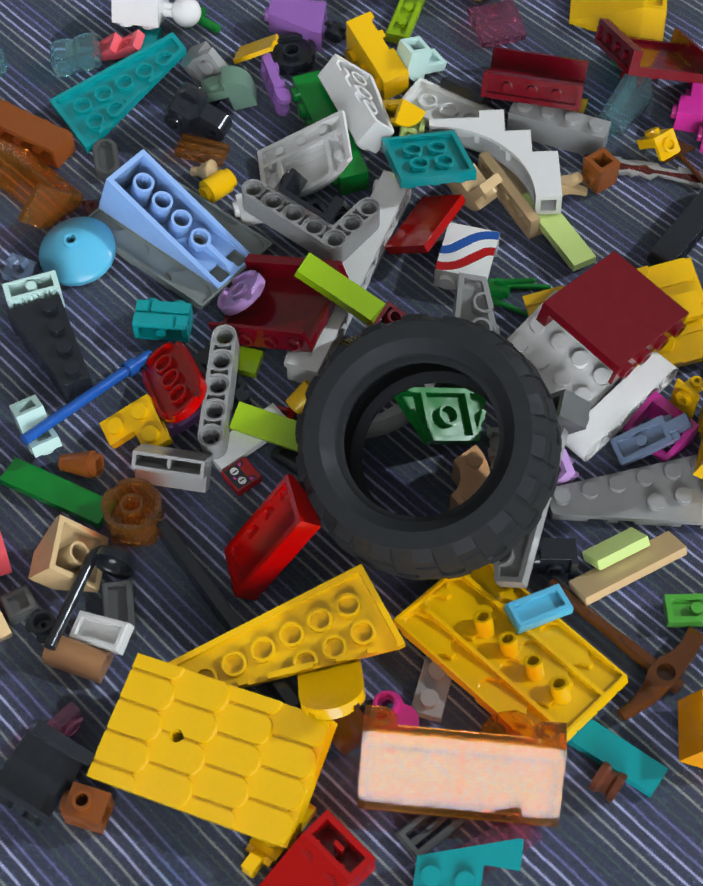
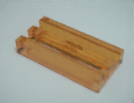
(203, 147)

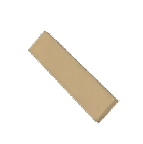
(600, 583)

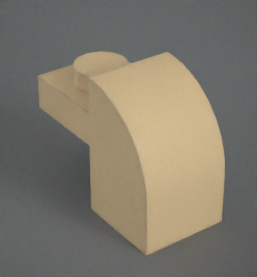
(477, 192)

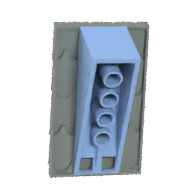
(174, 231)

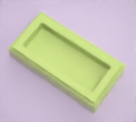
(615, 548)

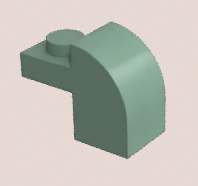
(232, 84)

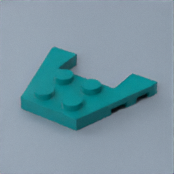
(467, 864)

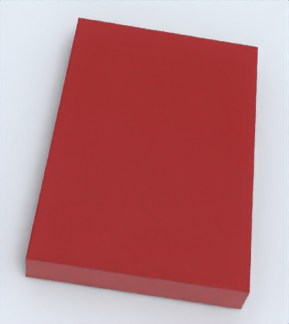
(425, 224)

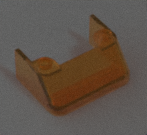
(36, 187)

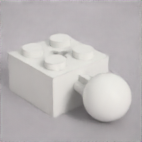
(152, 12)

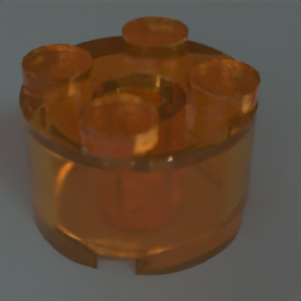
(132, 512)

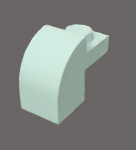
(419, 57)
(28, 414)

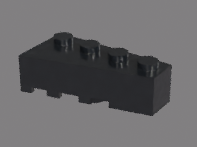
(50, 339)

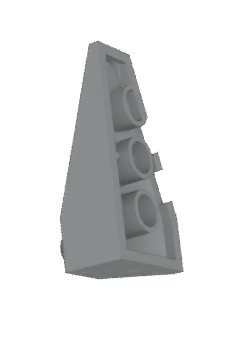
(473, 304)

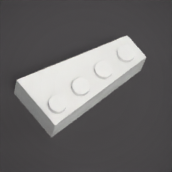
(360, 99)

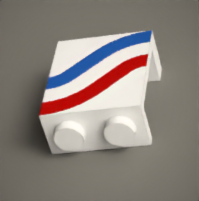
(465, 251)

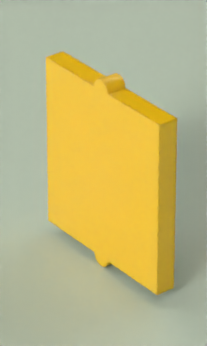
(256, 48)

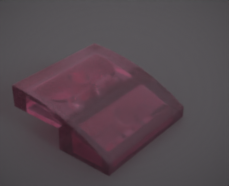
(497, 23)

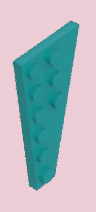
(107, 97)

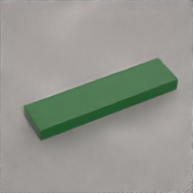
(54, 491)

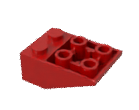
(323, 857)

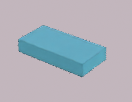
(538, 608)

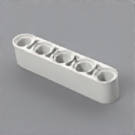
(620, 405)

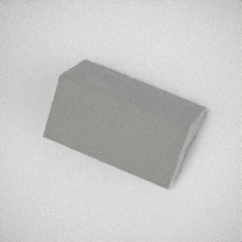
(173, 467)

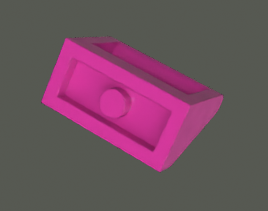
(658, 405)

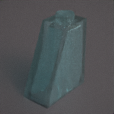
(627, 103)

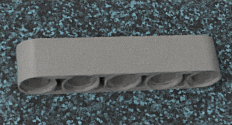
(221, 402)

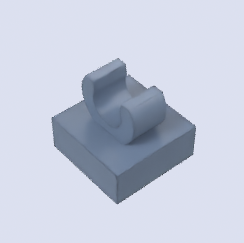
(18, 268)

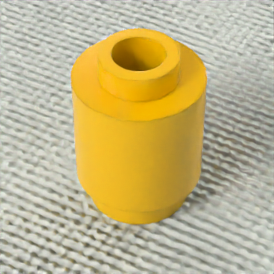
(217, 185)

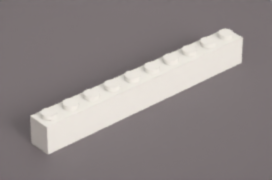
(360, 269)

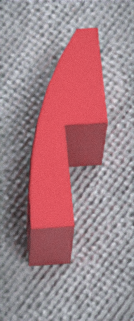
(116, 47)

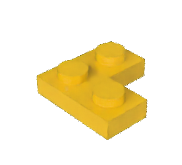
(136, 420)

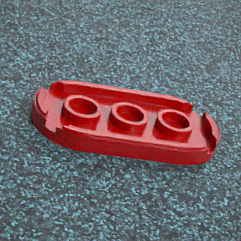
(174, 382)

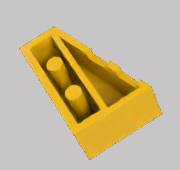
(370, 53)

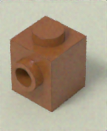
(600, 170)
(87, 807)

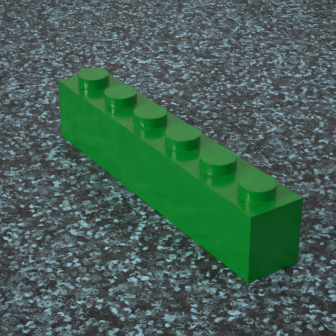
(315, 105)

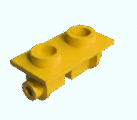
(686, 395)

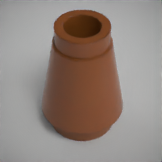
(82, 463)

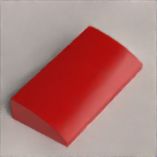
(270, 539)

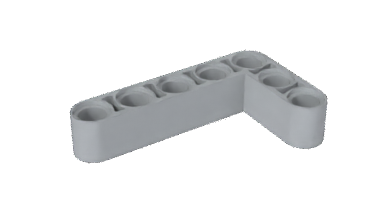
(307, 228)

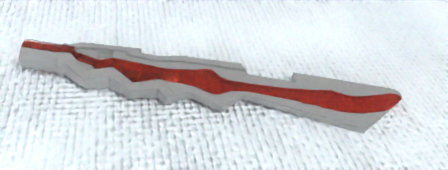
(651, 170)

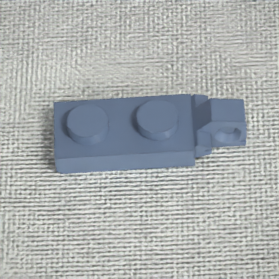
(649, 437)

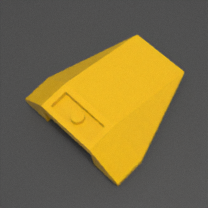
(633, 17)

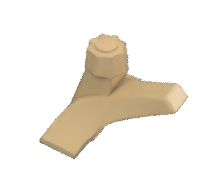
(571, 185)

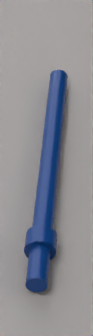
(128, 369)

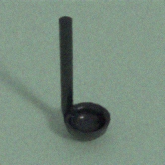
(110, 559)

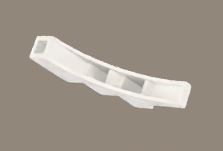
(513, 148)

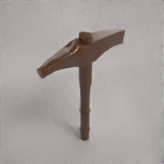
(662, 673)

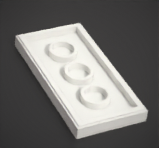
(441, 103)

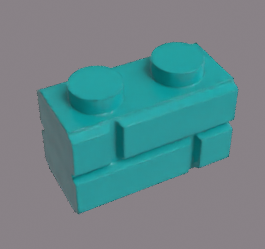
(163, 320)

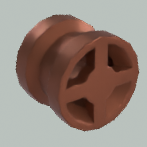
(608, 782)

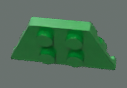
(444, 414)

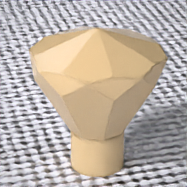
(204, 170)

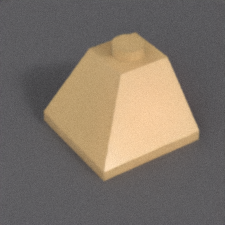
(62, 554)

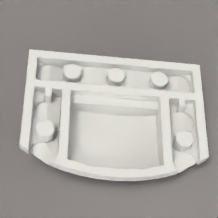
(316, 152)

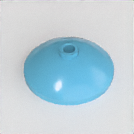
(84, 258)

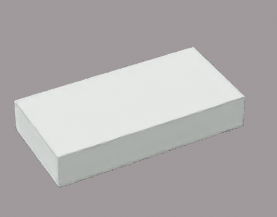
(102, 632)

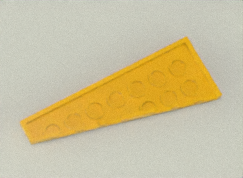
(311, 632)

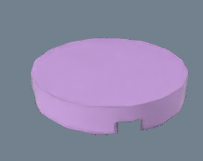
(242, 293)

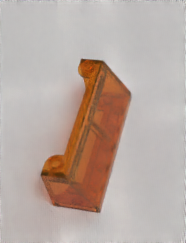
(462, 771)

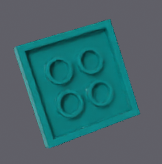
(428, 159)

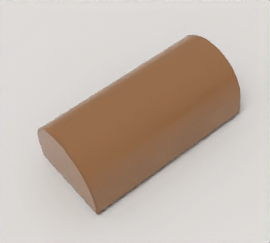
(79, 659)

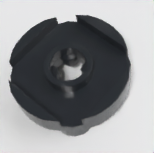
(303, 55)

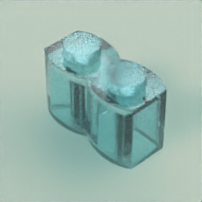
(75, 55)

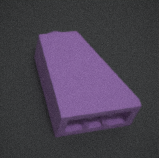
(298, 17)

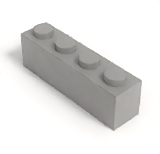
(560, 127)

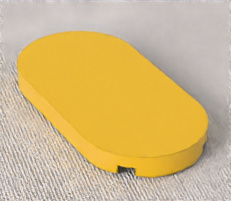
(332, 690)

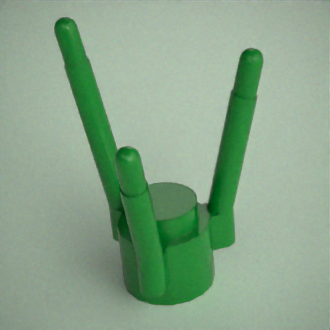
(501, 288)

